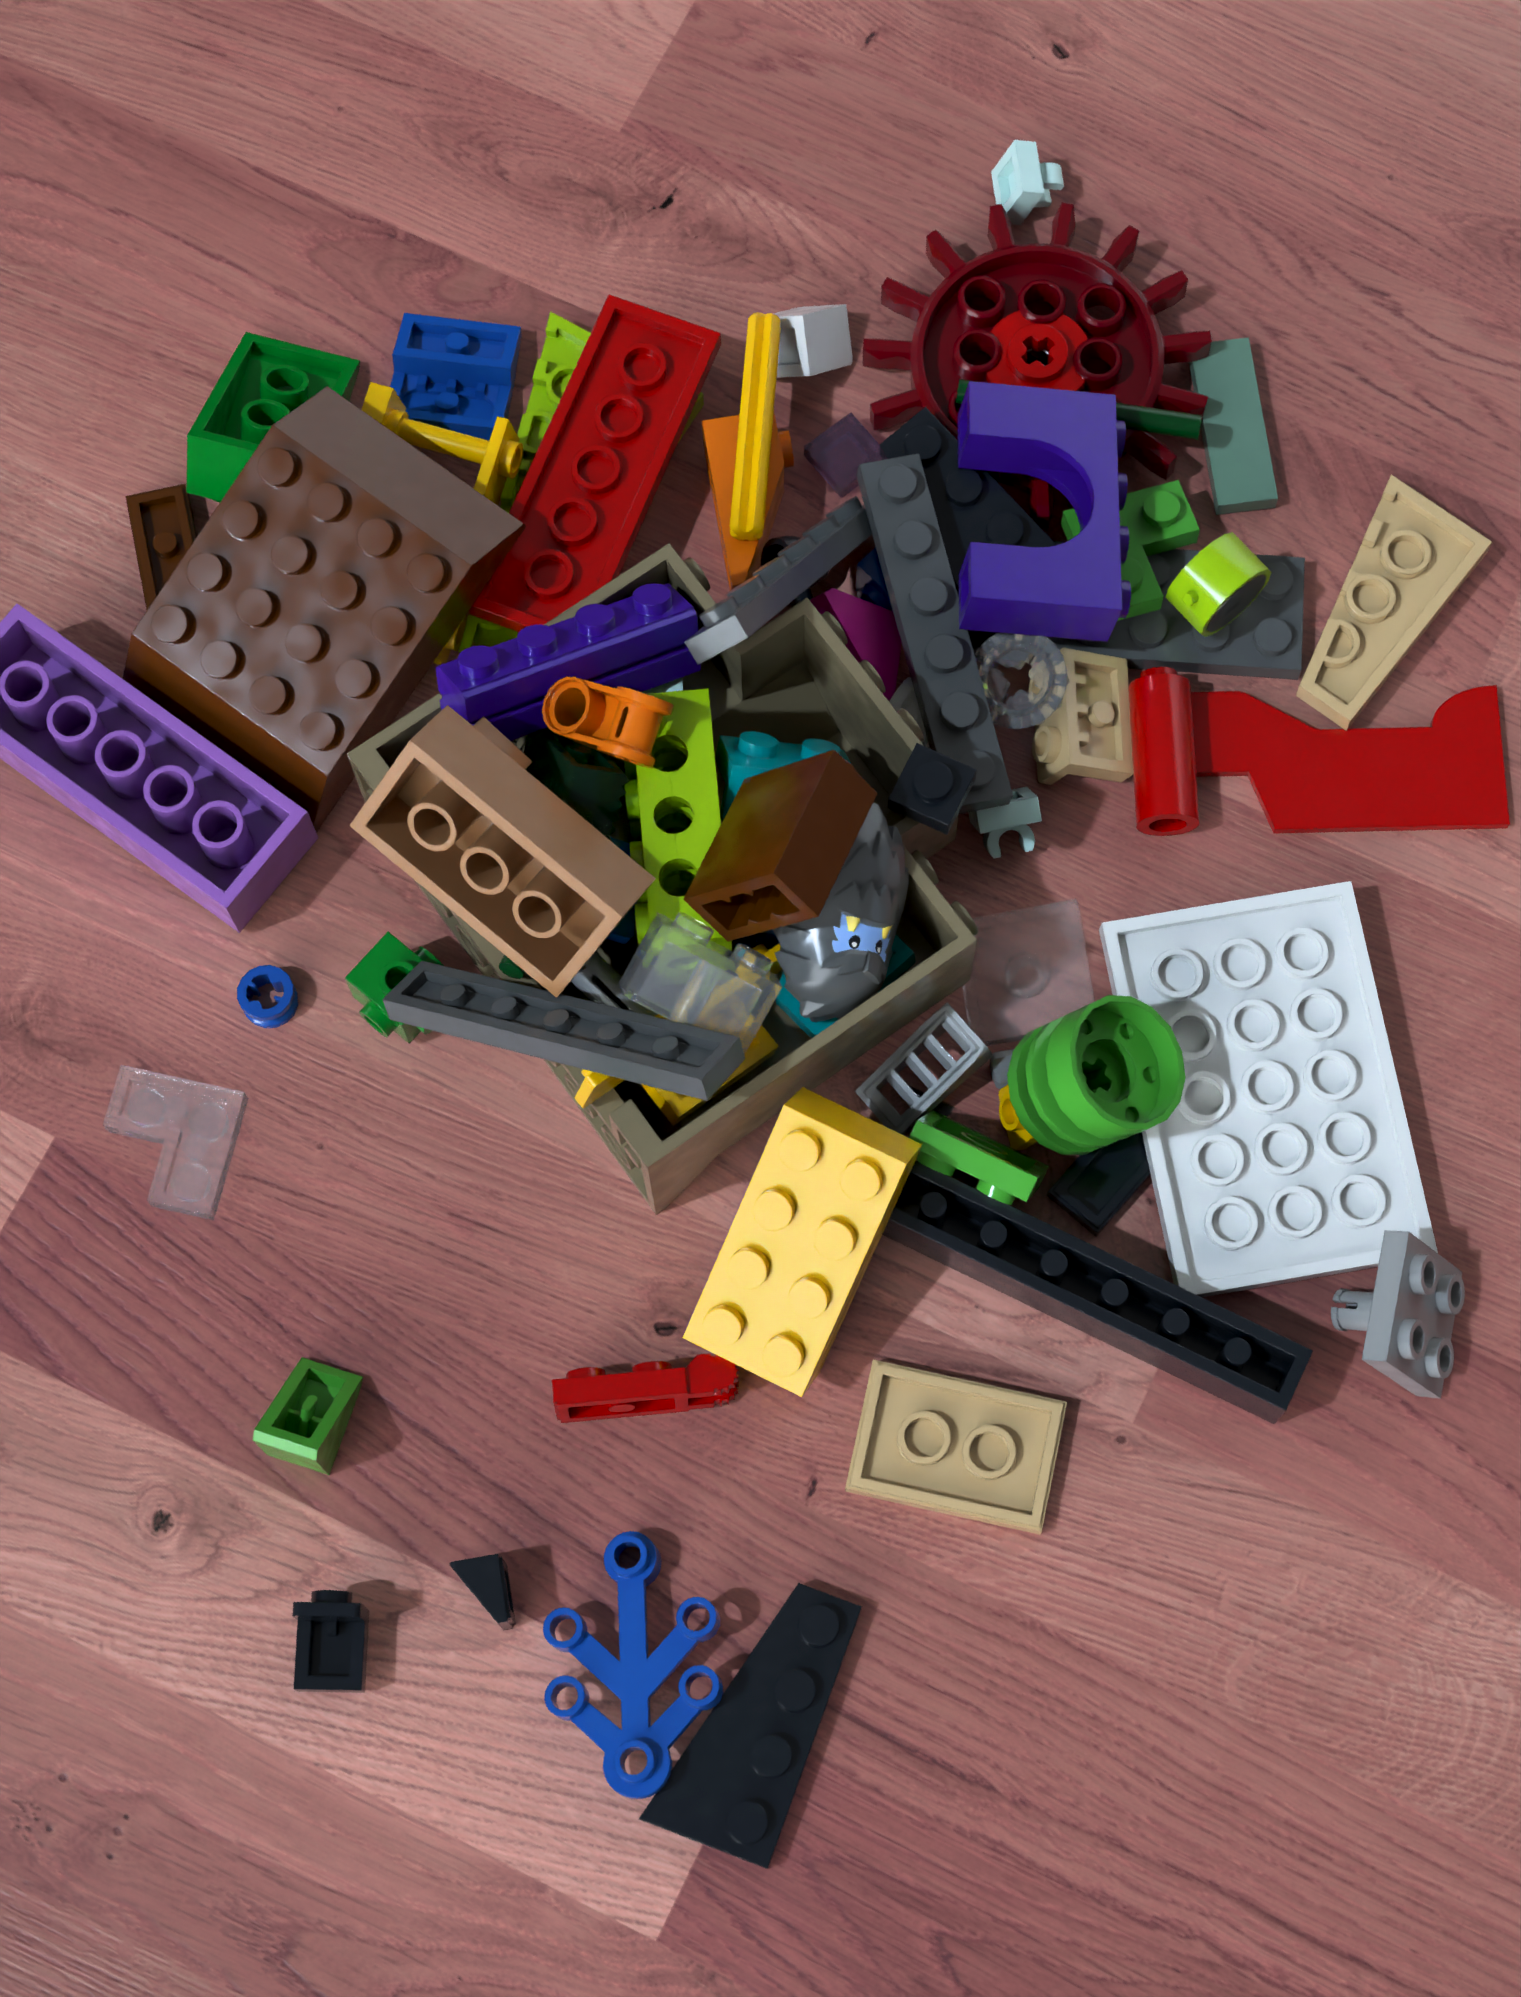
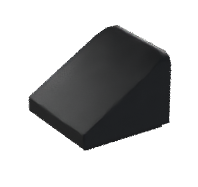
(490, 1583)

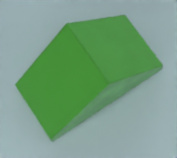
(309, 1416)

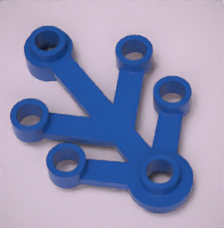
(635, 1675)

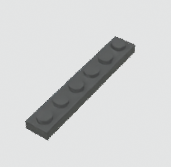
(780, 580)
(928, 624)
(566, 1030)

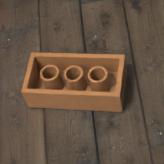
(501, 850)

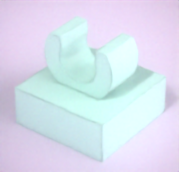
(1024, 182)
(1015, 816)

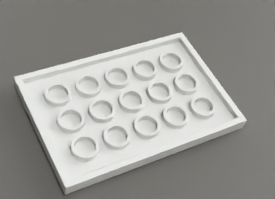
(1290, 1098)

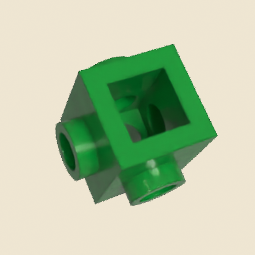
(377, 975)

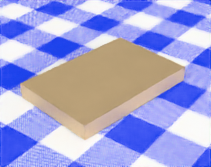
(956, 1447)

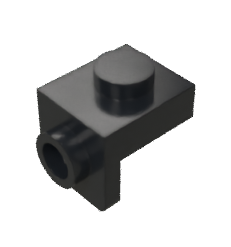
(331, 1643)

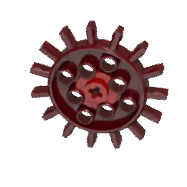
(1034, 347)

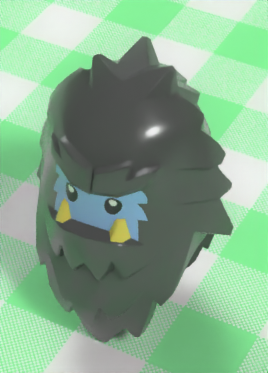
(846, 951)

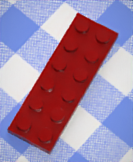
(599, 462)

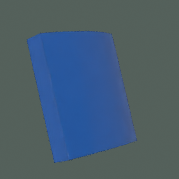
(455, 372)

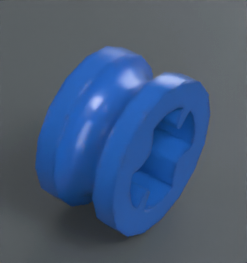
(281, 982)

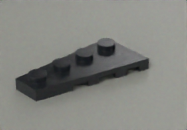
(965, 501)
(753, 1747)

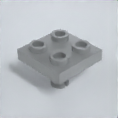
(1407, 1314)

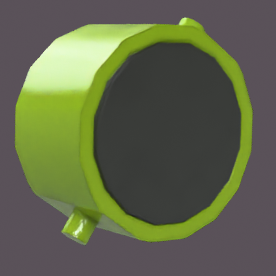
(1218, 584)

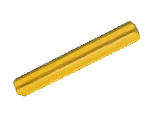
(755, 427)

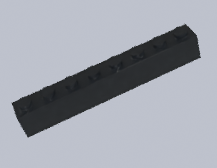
(1097, 1293)

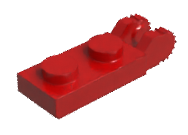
(647, 1390)

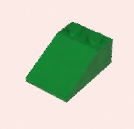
(253, 393)

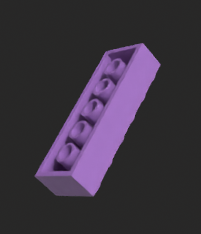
(143, 774)

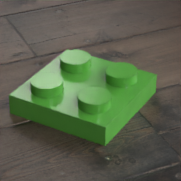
(1001, 1169)

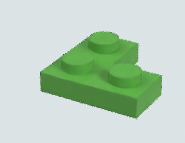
(1157, 522)

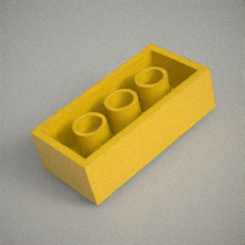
(801, 1240)

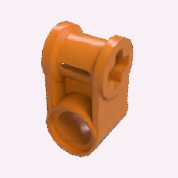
(606, 718)

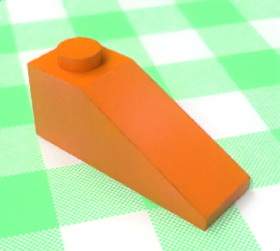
(720, 447)

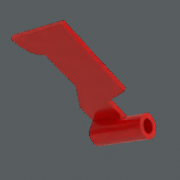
(1313, 776)

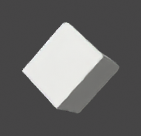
(813, 340)

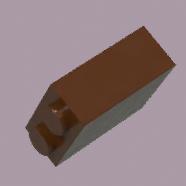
(781, 846)

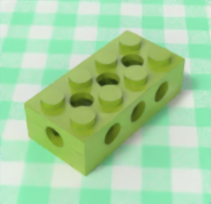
(674, 808)

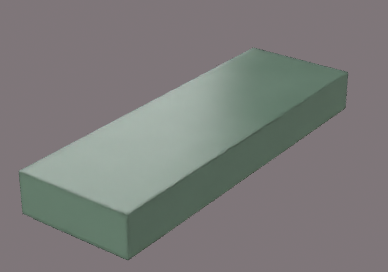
(1234, 429)

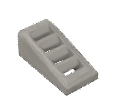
(938, 1089)

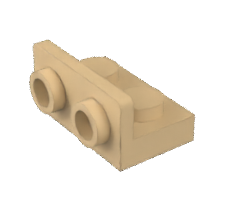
(1093, 725)

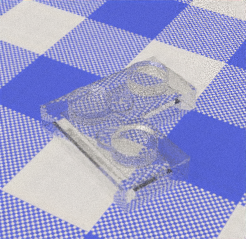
(197, 1132)

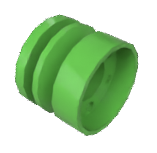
(1096, 1075)

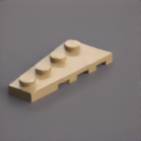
(1393, 592)

